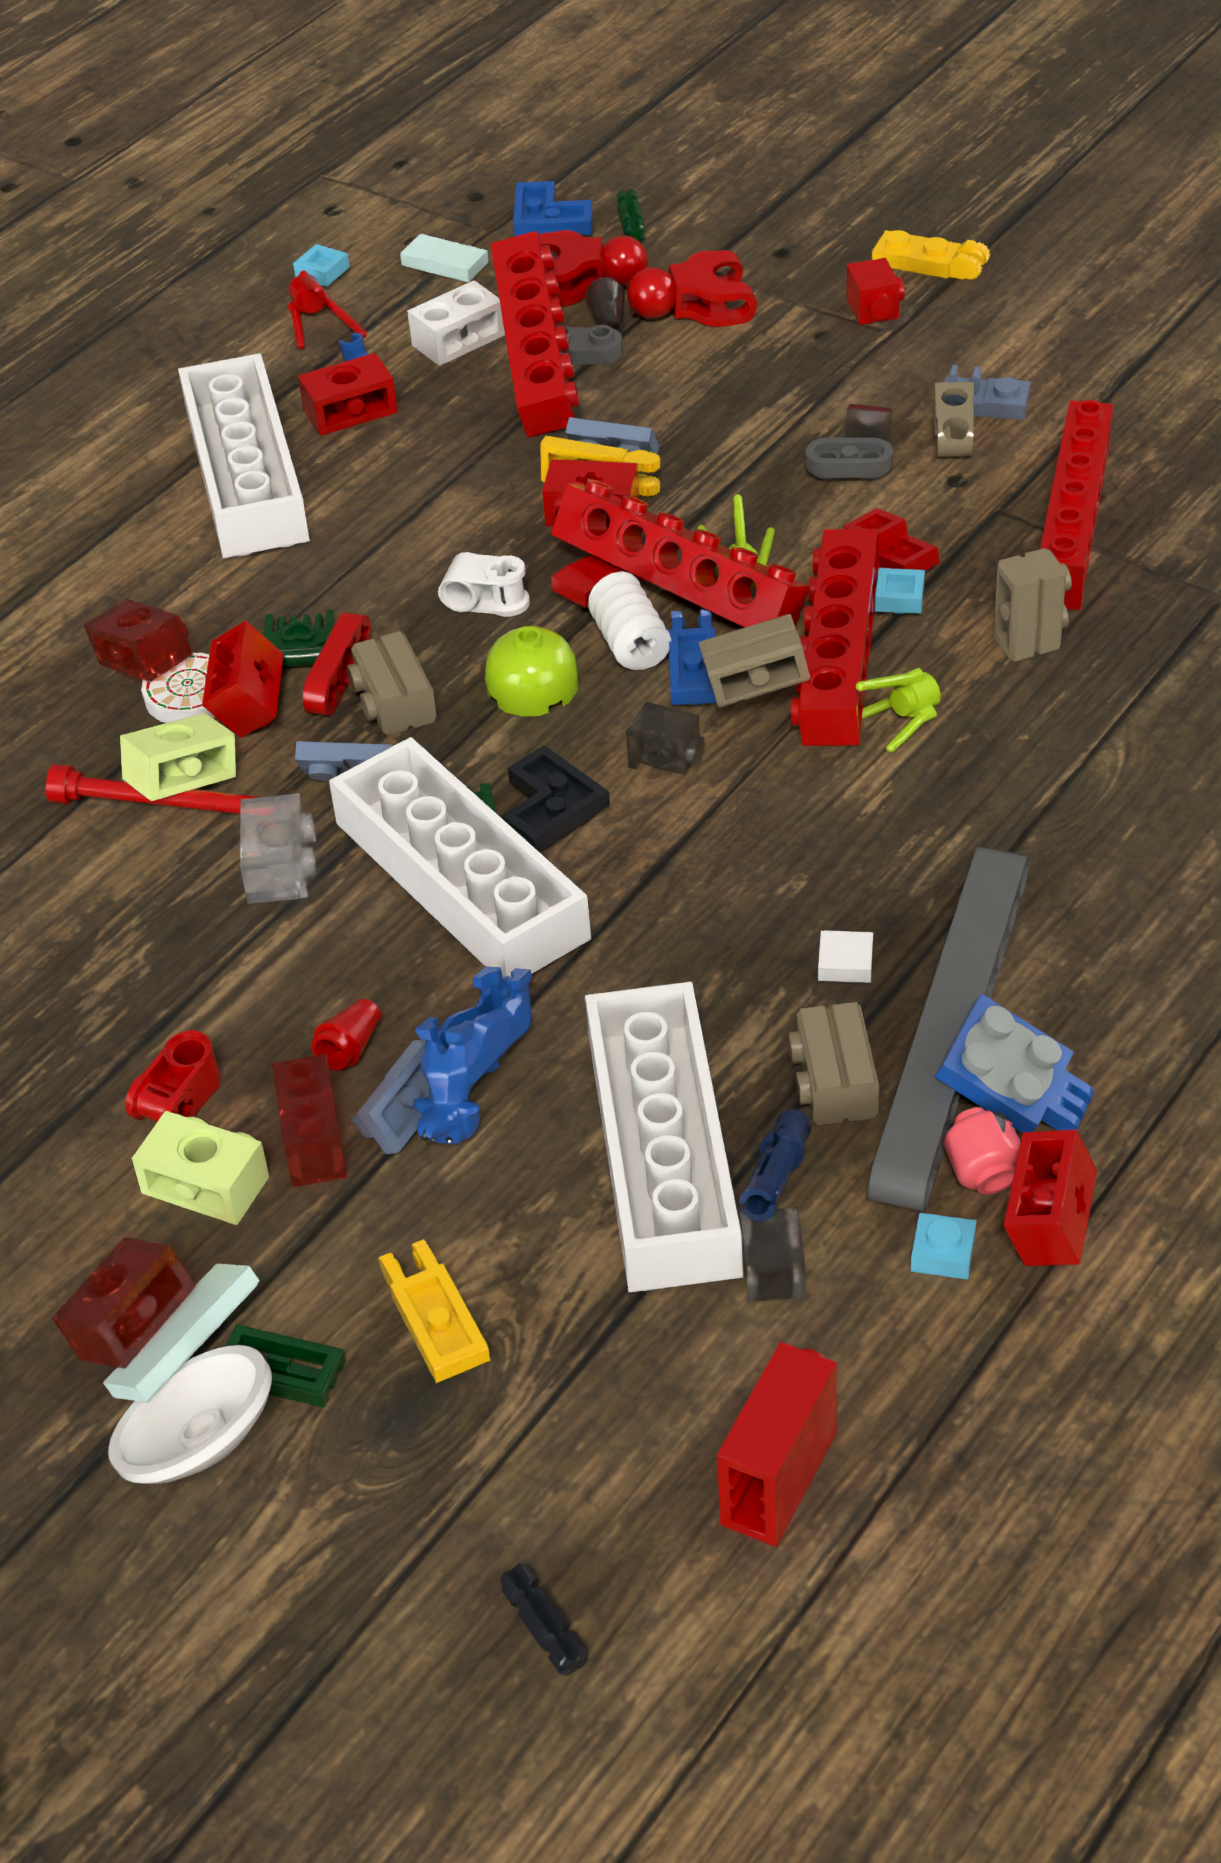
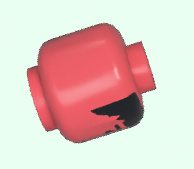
(982, 1150)

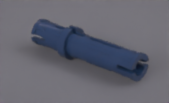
(779, 1156)

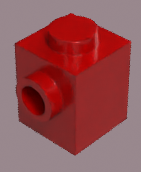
(873, 291)

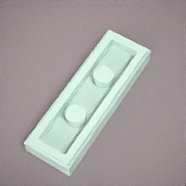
(183, 1332)

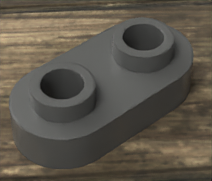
(594, 344)
(849, 457)

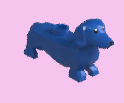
(468, 1048)

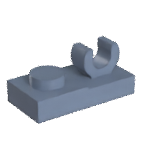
(993, 397)
(612, 435)
(328, 759)
(390, 1110)

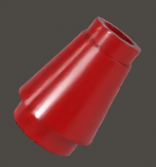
(346, 1034)

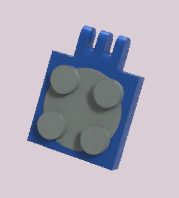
(1014, 1070)

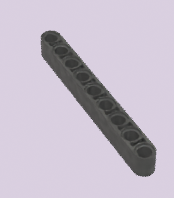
(968, 966)

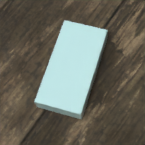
(444, 258)

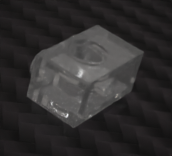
(275, 848)

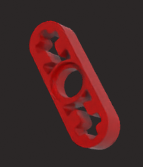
(329, 675)

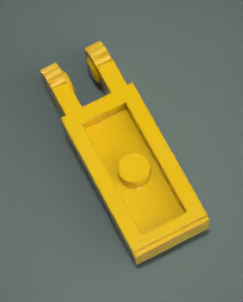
(931, 255)
(576, 450)
(435, 1314)

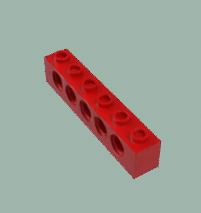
(533, 334)
(1078, 491)
(583, 524)
(838, 637)

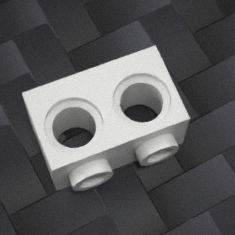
(456, 323)

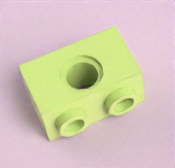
(178, 756)
(201, 1167)

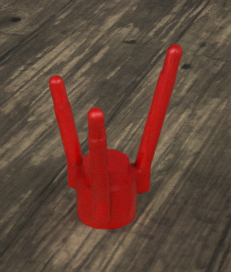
(310, 297)

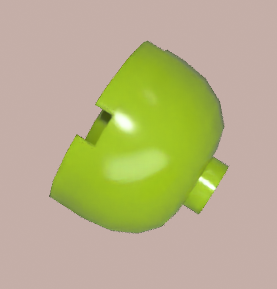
(531, 671)

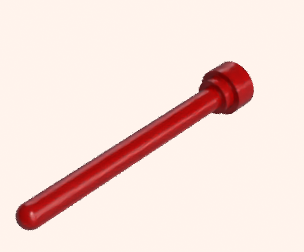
(67, 784)

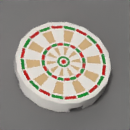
(178, 691)

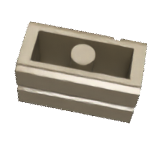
(1030, 604)
(754, 660)
(391, 684)
(835, 1063)

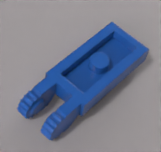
(687, 668)

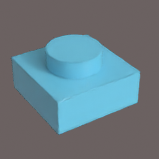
(322, 263)
(899, 590)
(943, 1246)

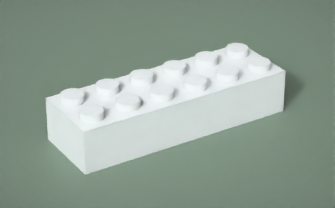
(243, 456)
(460, 860)
(663, 1138)

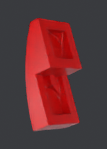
(896, 546)
(581, 576)

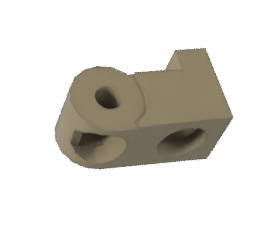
(954, 423)

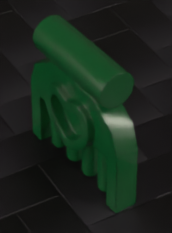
(299, 639)

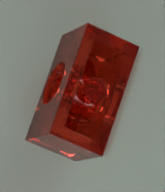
(138, 639)
(309, 1120)
(124, 1302)

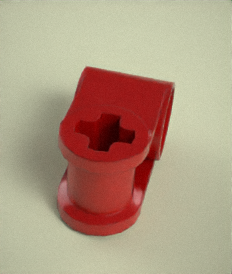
(176, 1080)

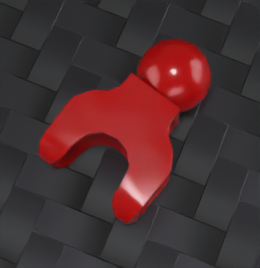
(586, 259)
(694, 290)

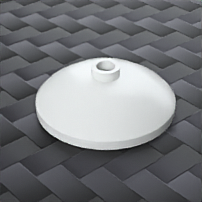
(193, 1417)

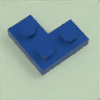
(538, 211)

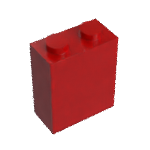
(777, 1443)

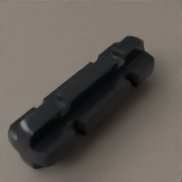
(544, 1619)

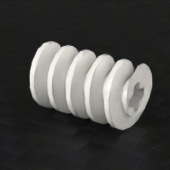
(628, 621)

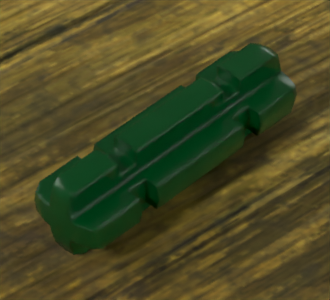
(631, 214)

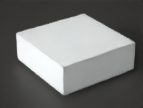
(845, 956)

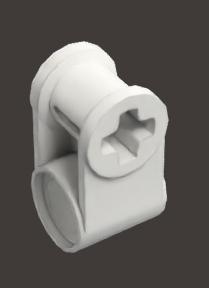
(482, 583)

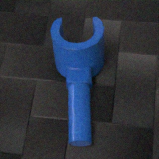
(353, 349)

